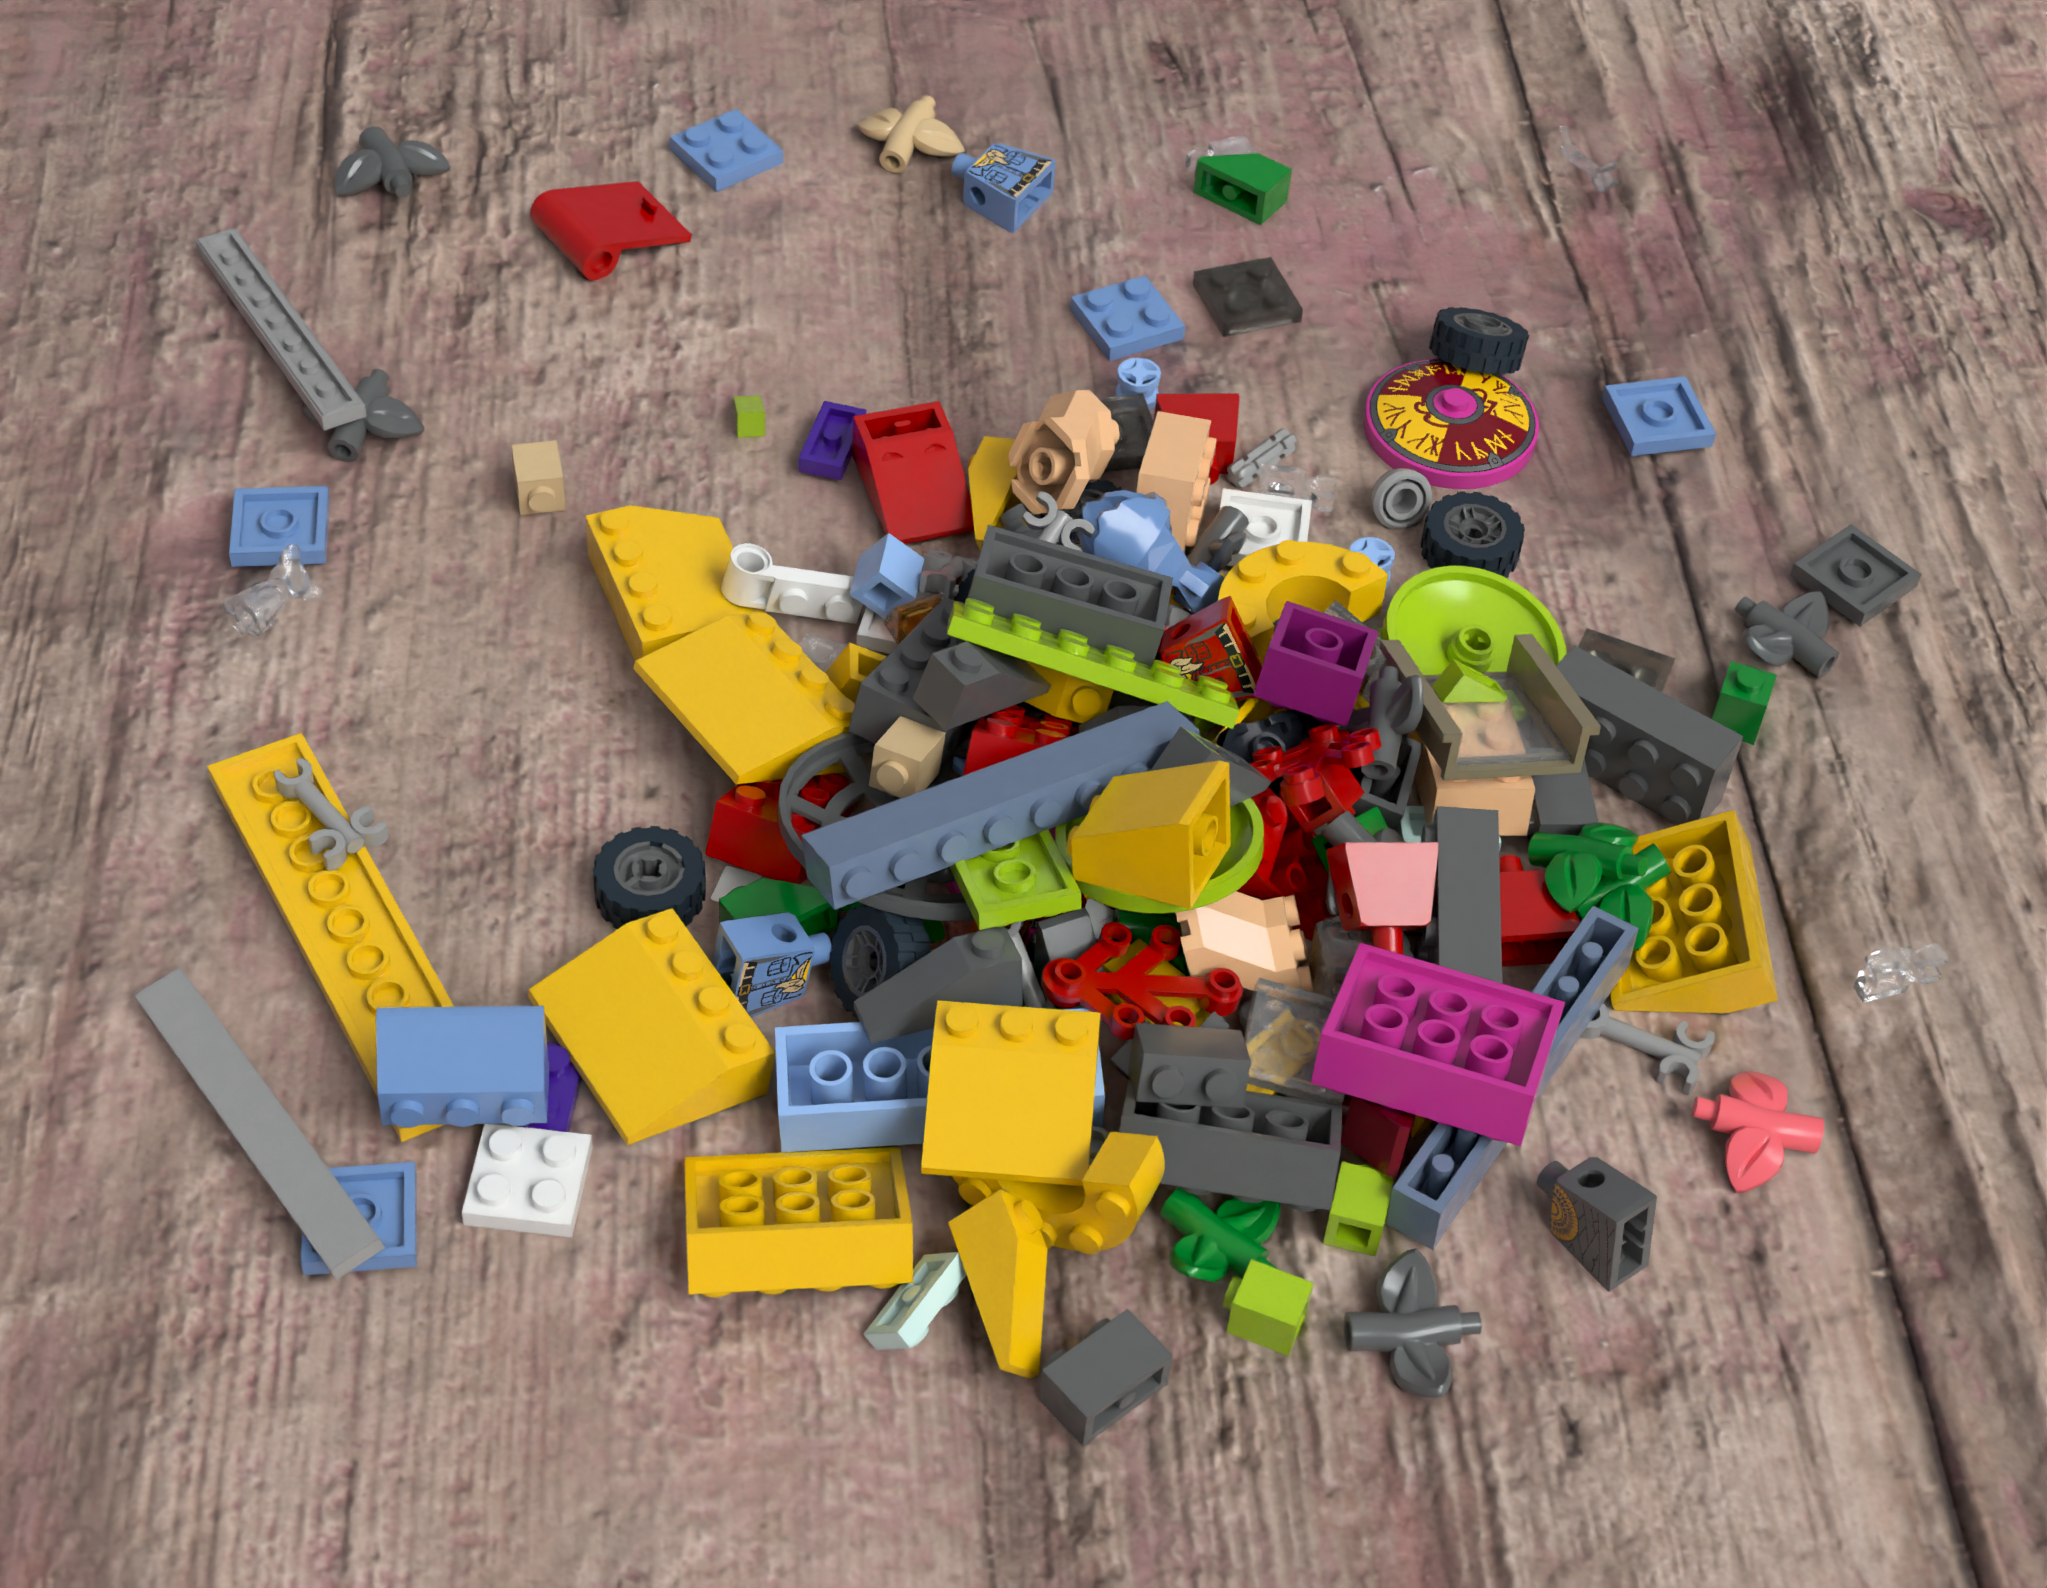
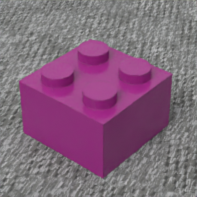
(1315, 664)

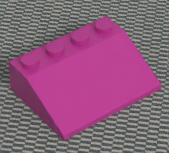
(1437, 1043)

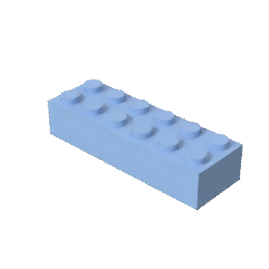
(856, 1093)

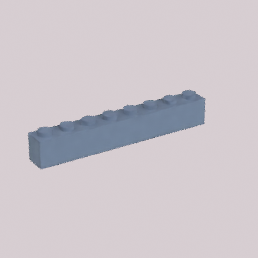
(983, 808)
(1456, 1159)

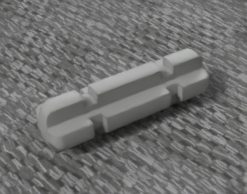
(1269, 451)

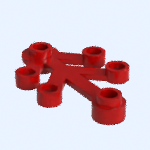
(1303, 763)
(1076, 982)

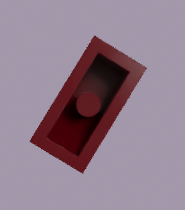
(1376, 1133)

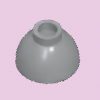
(1401, 498)

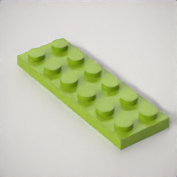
(1108, 668)

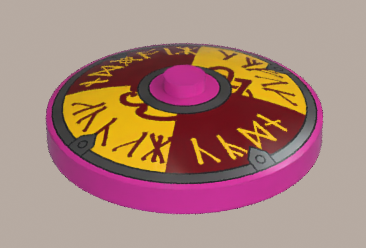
(1451, 424)

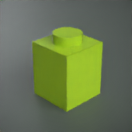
(1358, 1209)
(1267, 1306)

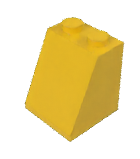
(1156, 833)

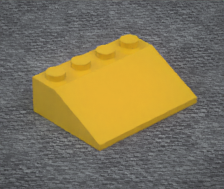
(660, 572)
(748, 696)
(1706, 926)
(654, 1028)
(797, 1221)

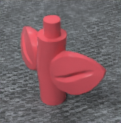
(1757, 1128)

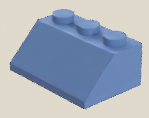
(462, 1065)

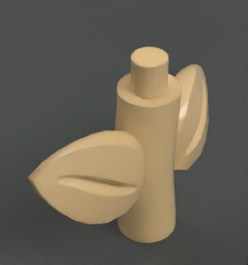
(909, 130)

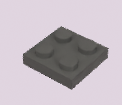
(1855, 575)

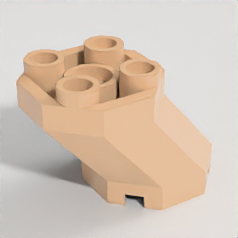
(1063, 450)
(1249, 939)

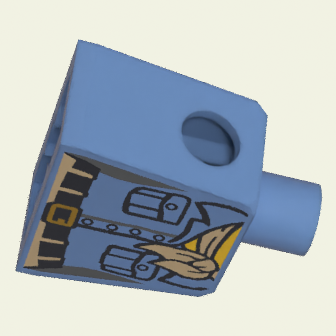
(1005, 183)
(768, 959)

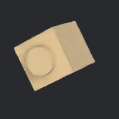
(538, 477)
(906, 758)

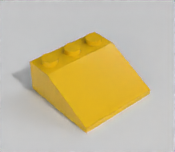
(1011, 1093)

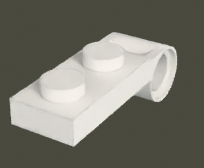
(759, 584)

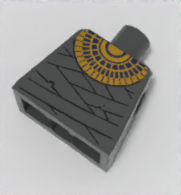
(1600, 1218)

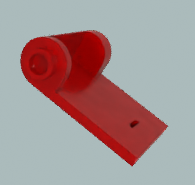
(602, 220)

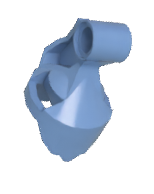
(1139, 533)

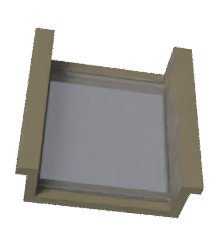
(1532, 733)

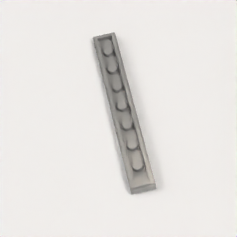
(281, 329)
(260, 1124)

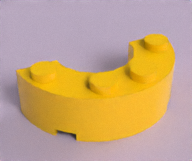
(1305, 575)
(1102, 1209)

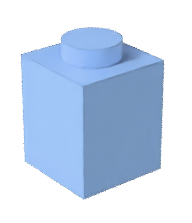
(887, 575)

